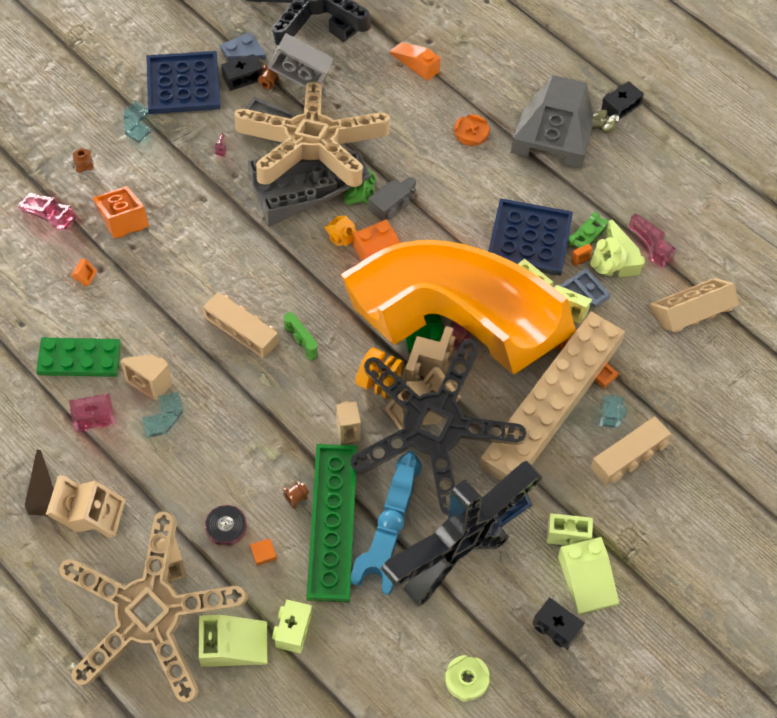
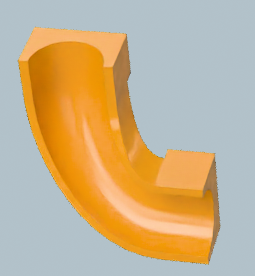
(479, 290)

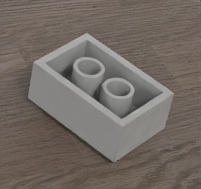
(299, 61)

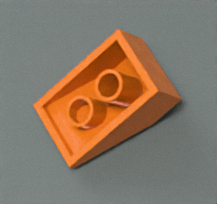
(121, 212)
(374, 239)

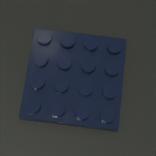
(182, 82)
(531, 234)

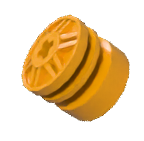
(366, 383)

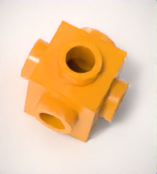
(341, 230)

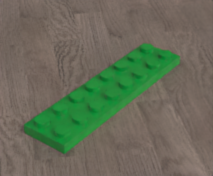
(332, 524)

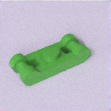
(588, 232)
(301, 335)

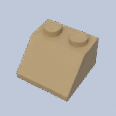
(147, 374)

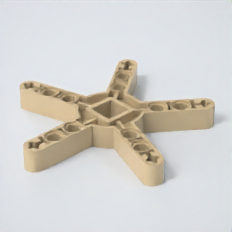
(311, 138)
(132, 627)

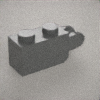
(391, 198)

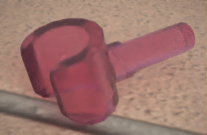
(220, 148)

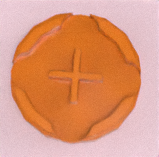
(471, 130)

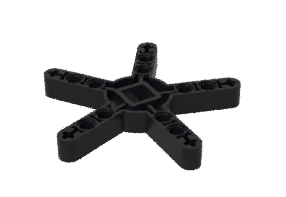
(301, 10)
(442, 404)
(468, 527)

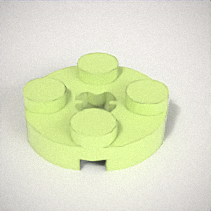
(600, 259)
(463, 690)

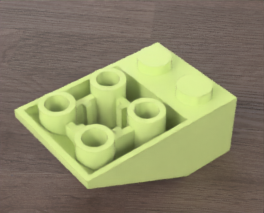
(231, 641)

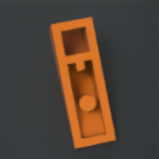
(418, 59)

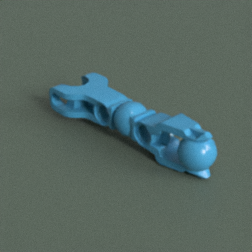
(389, 523)

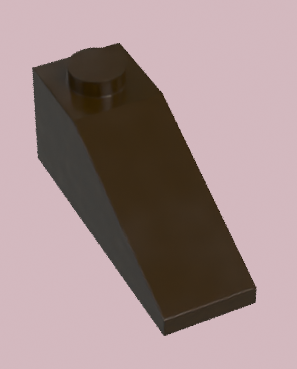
(39, 488)

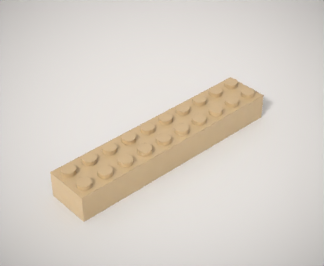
(555, 394)

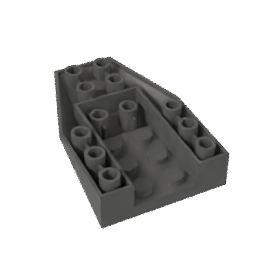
(557, 121)
(299, 188)

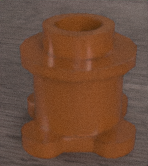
(268, 78)
(82, 159)
(295, 493)

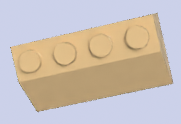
(695, 304)

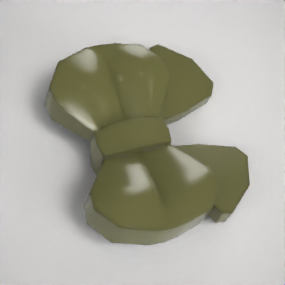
(600, 121)

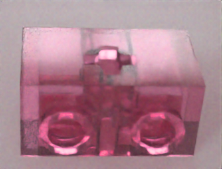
(83, 409)

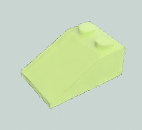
(588, 575)

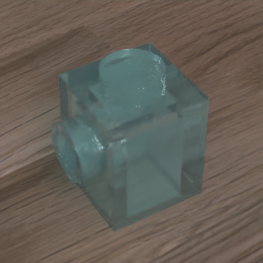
(612, 411)

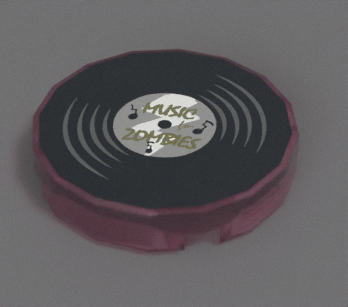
(225, 525)

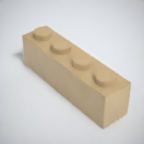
(241, 324)
(630, 451)

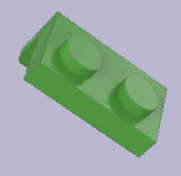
(362, 192)

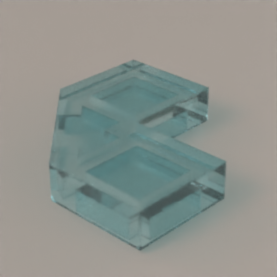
(133, 127)
(162, 423)

